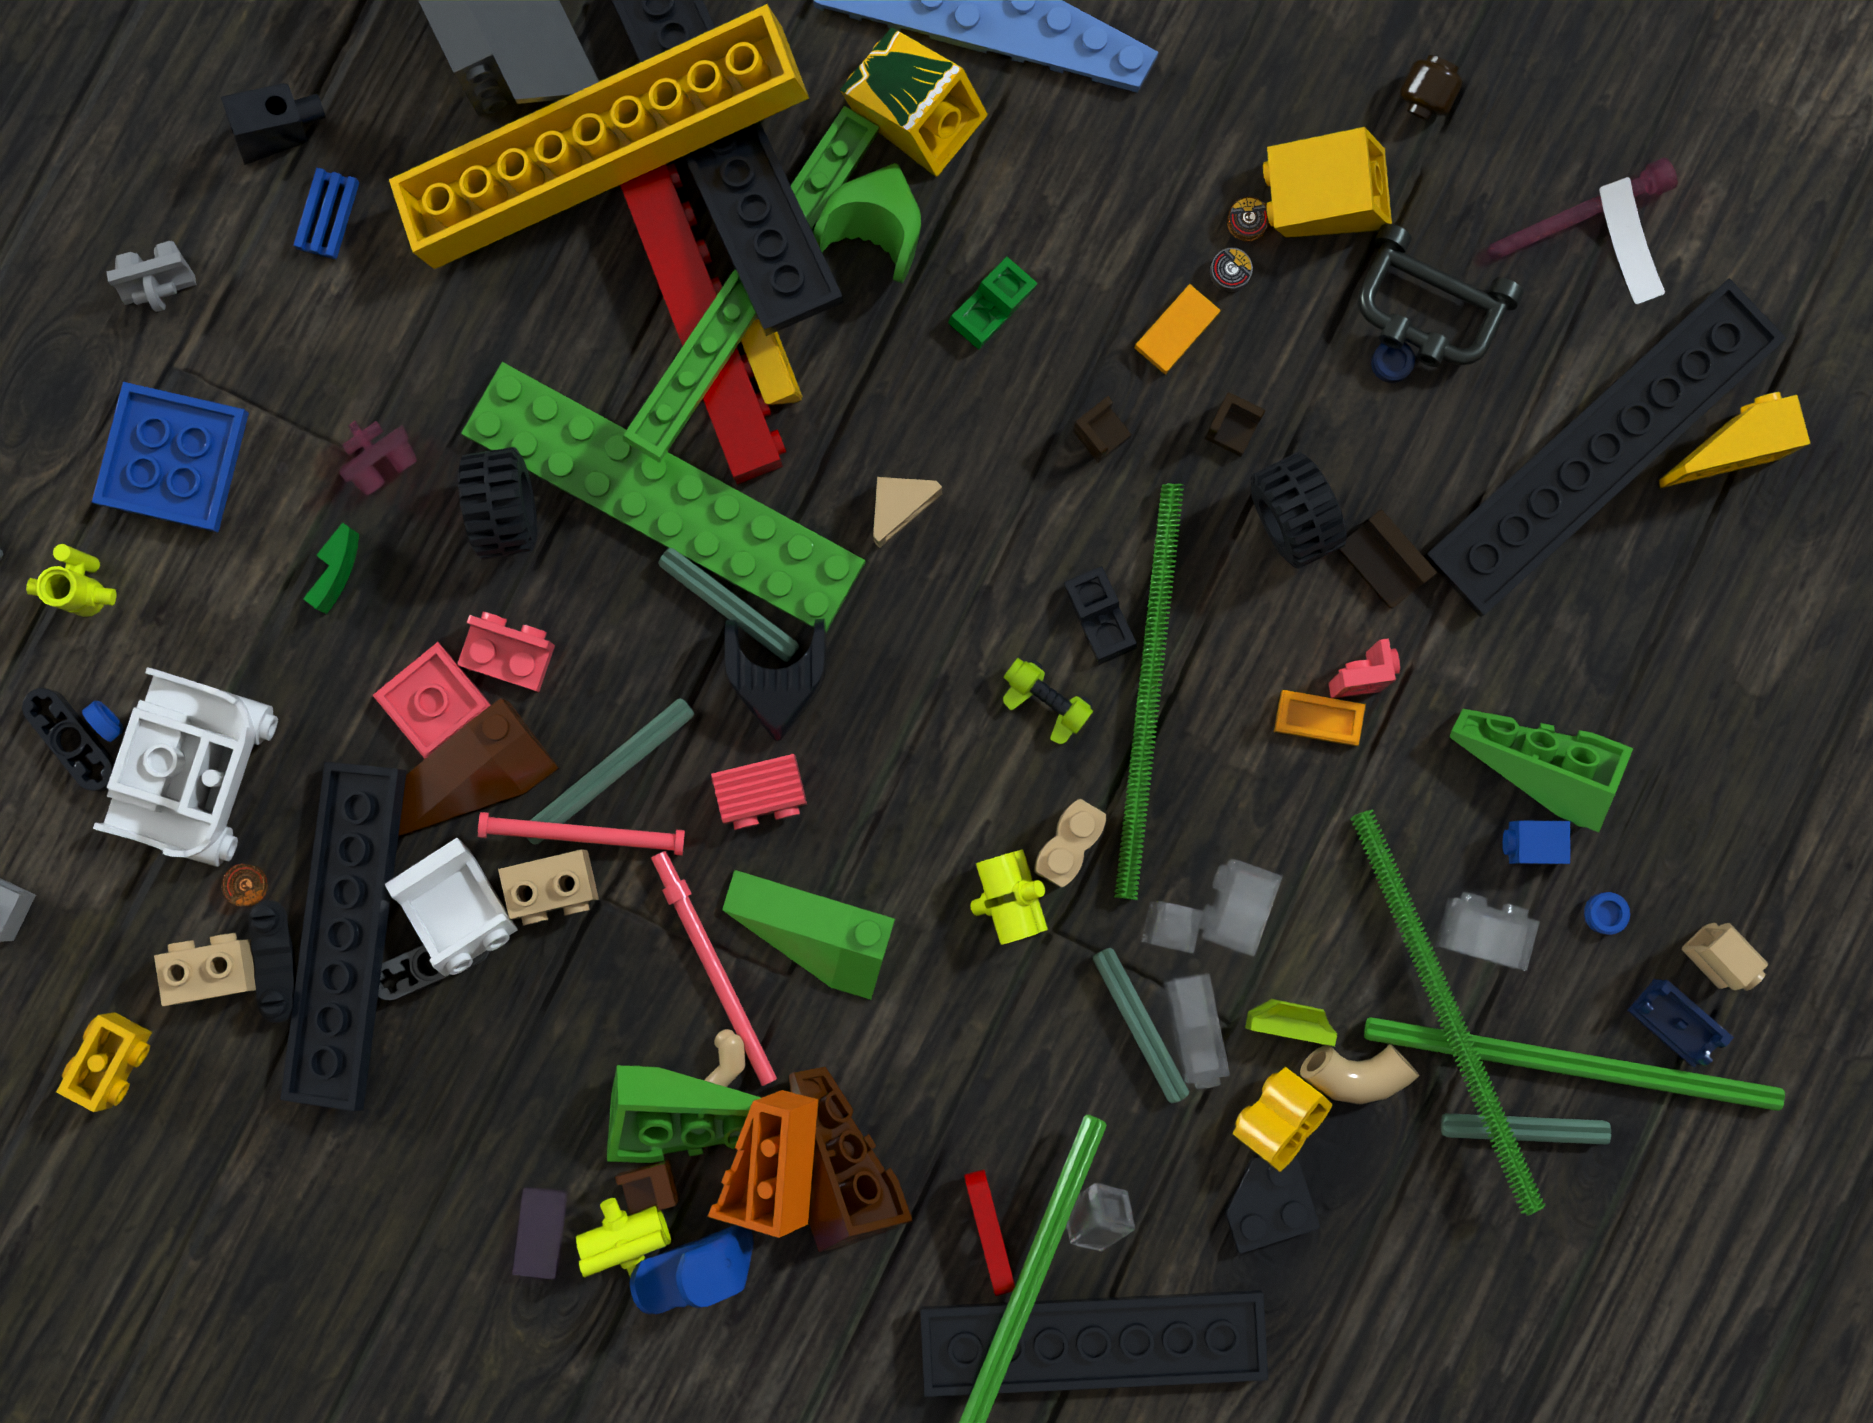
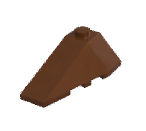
(476, 767)
(849, 1186)

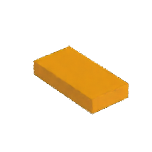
(1177, 329)
(1319, 718)

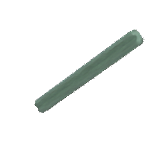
(615, 765)

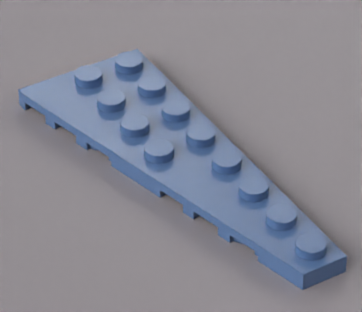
(1026, 30)

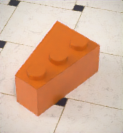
(772, 1168)

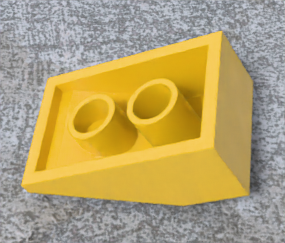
(1757, 436)

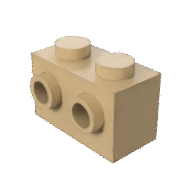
(549, 886)
(205, 971)

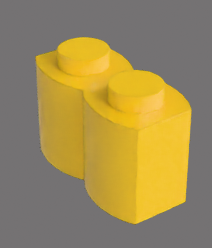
(1281, 1118)

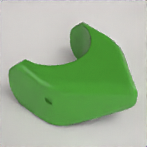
(877, 210)

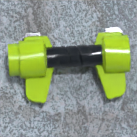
(1027, 680)

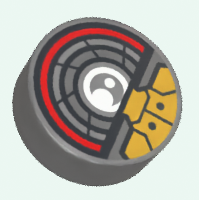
(1231, 269)

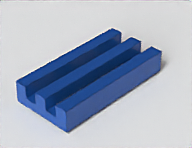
(311, 208)

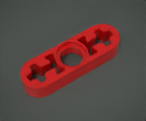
(989, 1232)

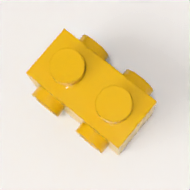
(104, 1062)

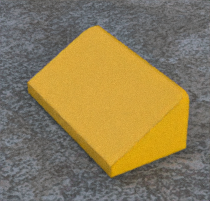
(770, 366)

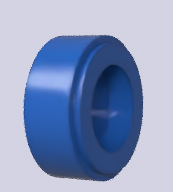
(103, 720)
(1607, 913)

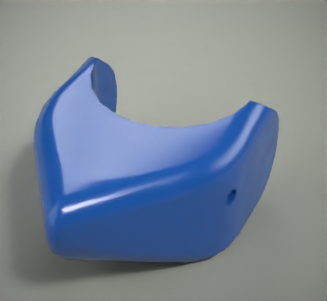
(694, 1272)

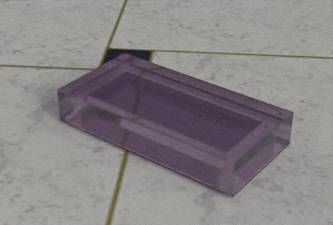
(540, 1233)

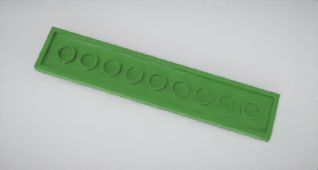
(665, 499)

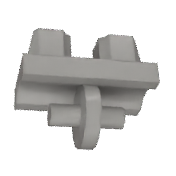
(151, 279)

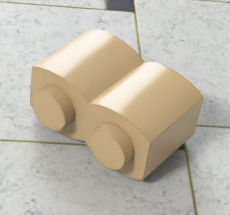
(1075, 832)
(1726, 957)

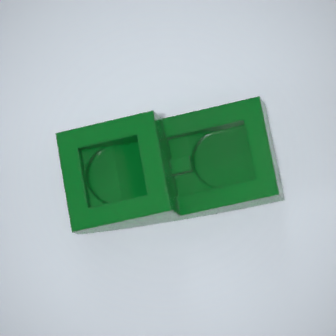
(992, 303)
(340, 556)

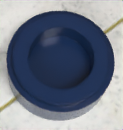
(1392, 364)

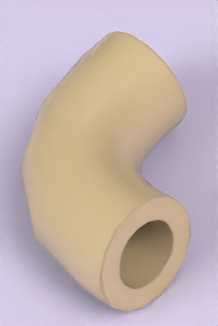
(1358, 1080)

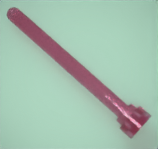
(1657, 179)

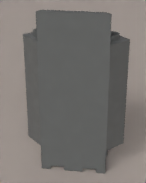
(510, 50)

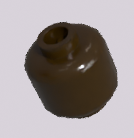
(1431, 87)

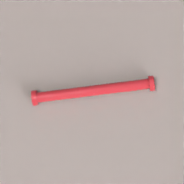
(580, 833)

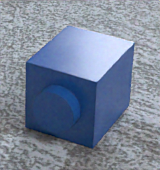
(1537, 842)

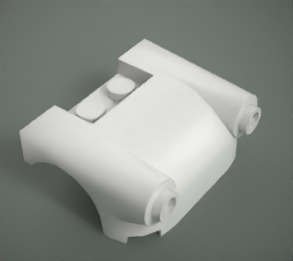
(184, 767)

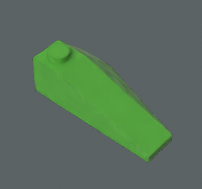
(1560, 771)
(818, 933)
(669, 1113)

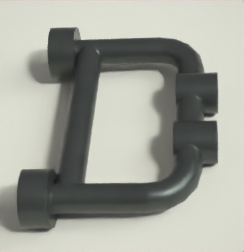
(1396, 329)

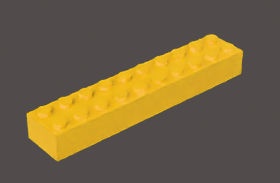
(599, 138)

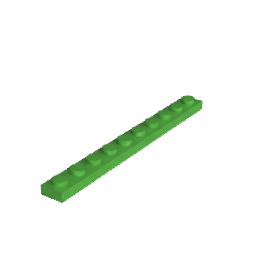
(731, 311)

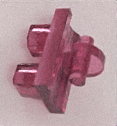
(361, 468)

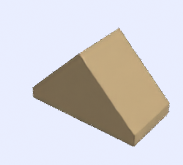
(899, 503)

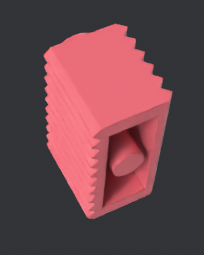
(759, 790)

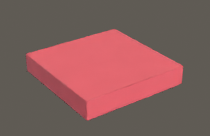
(431, 699)

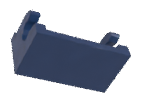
(1679, 1022)

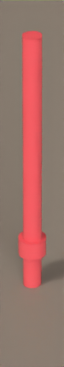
(677, 893)

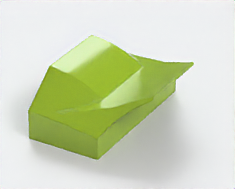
(1291, 1021)

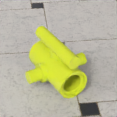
(68, 586)
(1010, 897)
(621, 1239)

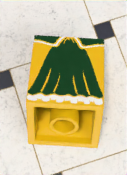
(915, 99)

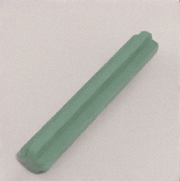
(728, 604)
(1141, 1025)
(1530, 1129)

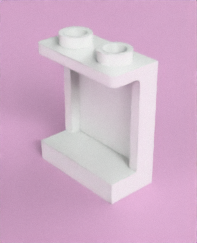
(452, 907)

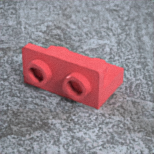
(505, 652)
(1367, 675)

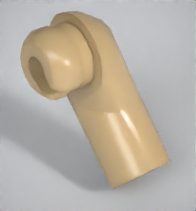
(731, 1058)

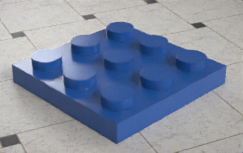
(170, 457)

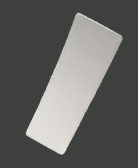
(1630, 241)

